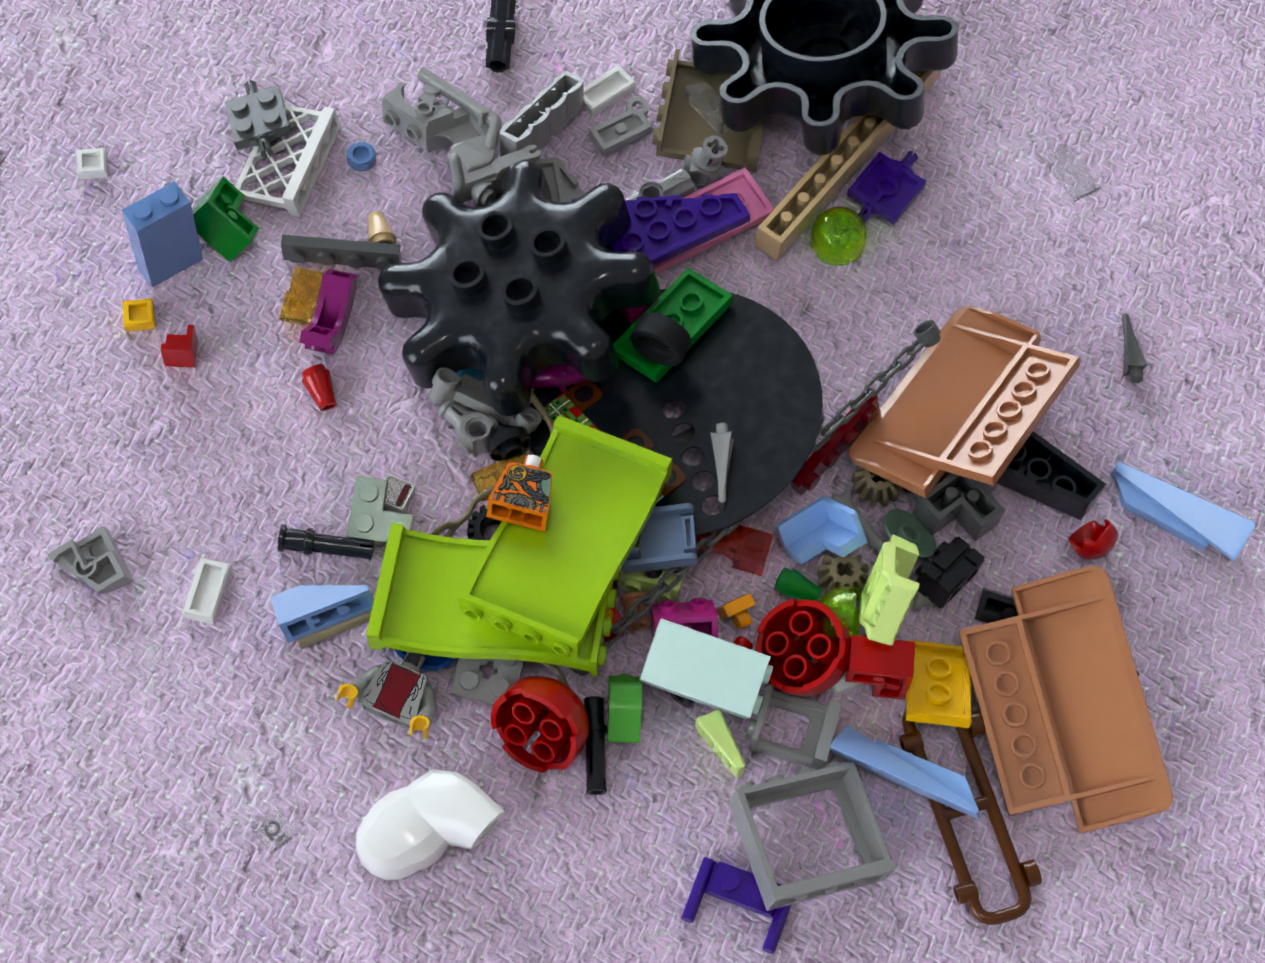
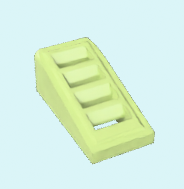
(718, 736)

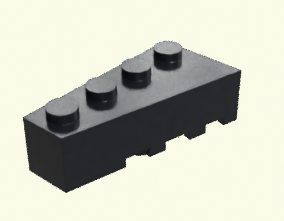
(1052, 478)

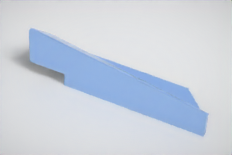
(1181, 512)
(906, 770)

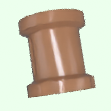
(627, 600)

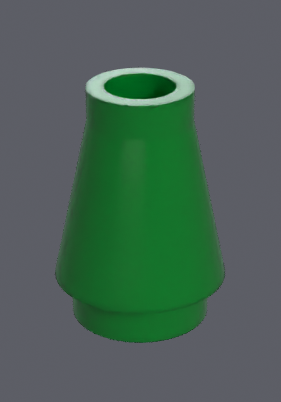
(796, 586)

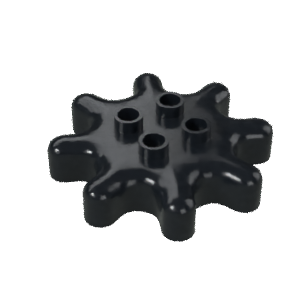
(823, 62)
(519, 286)

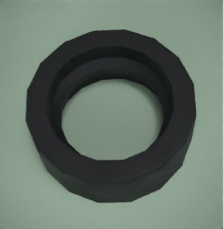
(660, 339)

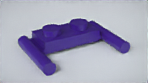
(737, 888)

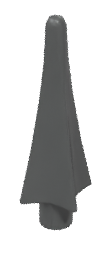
(1133, 358)

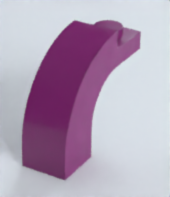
(331, 313)

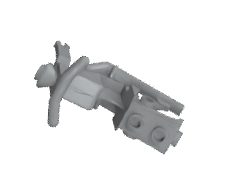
(470, 129)

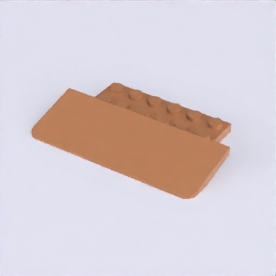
(964, 404)
(1067, 704)

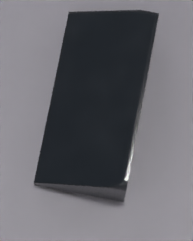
(994, 606)

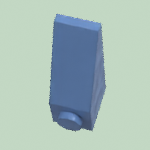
(317, 607)

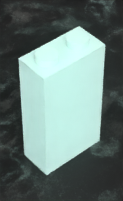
(706, 669)

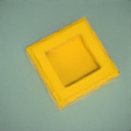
(139, 315)

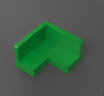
(221, 222)

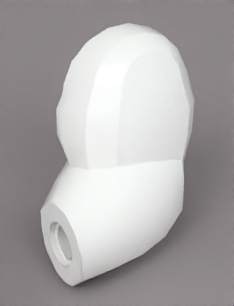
(419, 822)

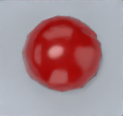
(1094, 540)

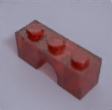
(744, 546)

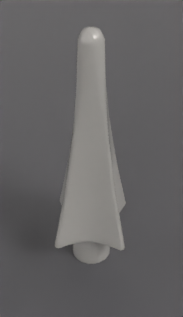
(722, 448)

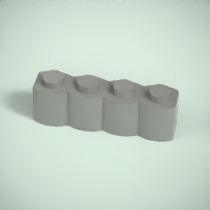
(545, 115)

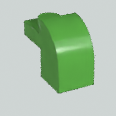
(624, 709)

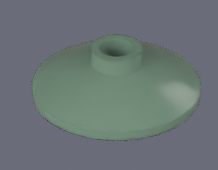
(911, 529)

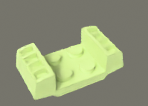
(888, 590)

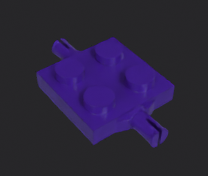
(887, 187)

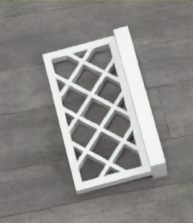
(307, 168)

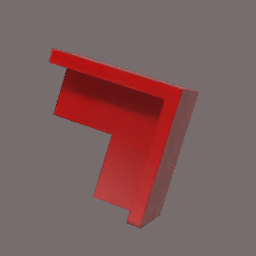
(881, 665)

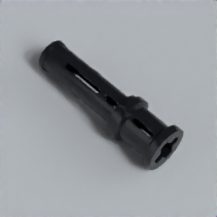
(309, 542)

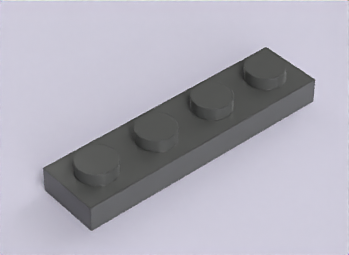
(340, 252)

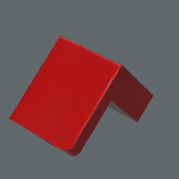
(180, 349)

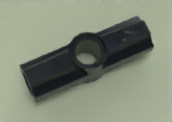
(500, 35)

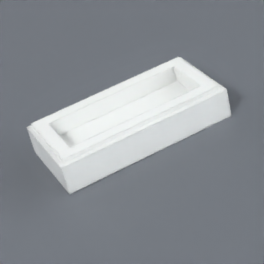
(607, 90)
(207, 590)

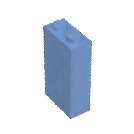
(162, 234)

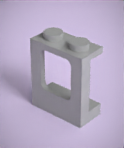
(818, 736)

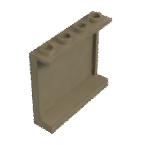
(686, 129)

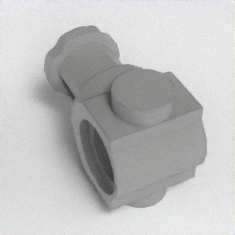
(705, 162)
(467, 425)

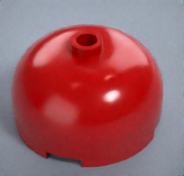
(794, 636)
(544, 707)

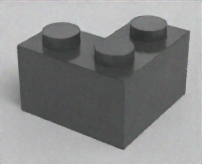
(959, 500)

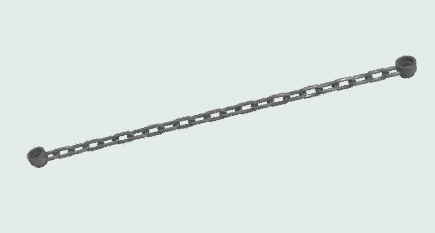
(926, 335)

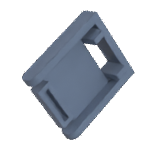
(665, 540)

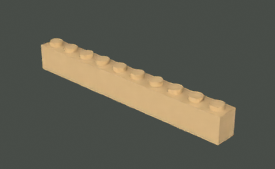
(825, 180)

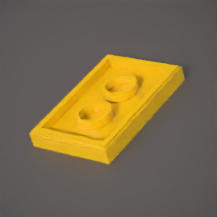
(939, 686)

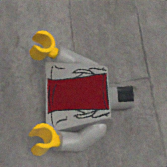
(395, 694)

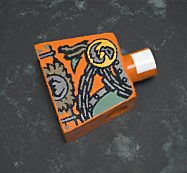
(522, 494)

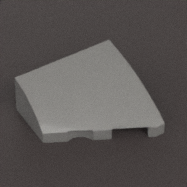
(94, 561)

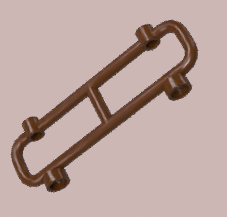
(1023, 874)

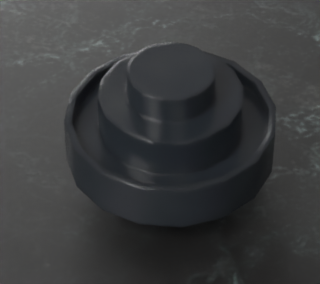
(508, 442)

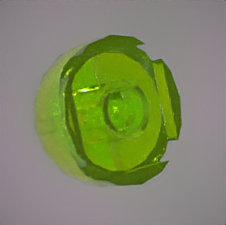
(838, 236)
(842, 602)

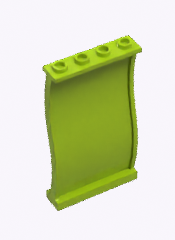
(556, 579)
(421, 612)

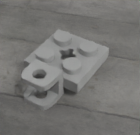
(471, 684)

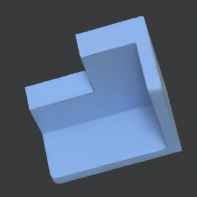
(821, 527)

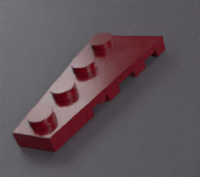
(835, 447)

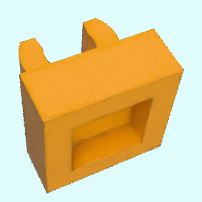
(737, 610)

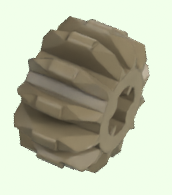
(874, 488)
(837, 566)

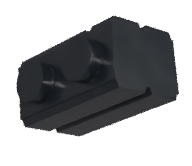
(949, 571)

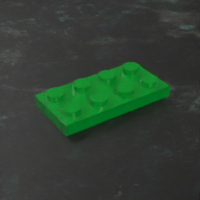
(688, 301)

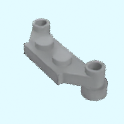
(472, 394)

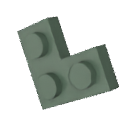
(367, 512)

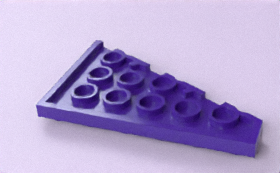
(674, 224)

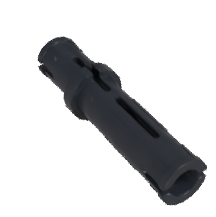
(595, 746)

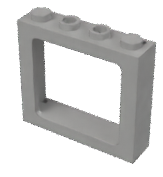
(859, 817)

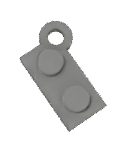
(622, 128)

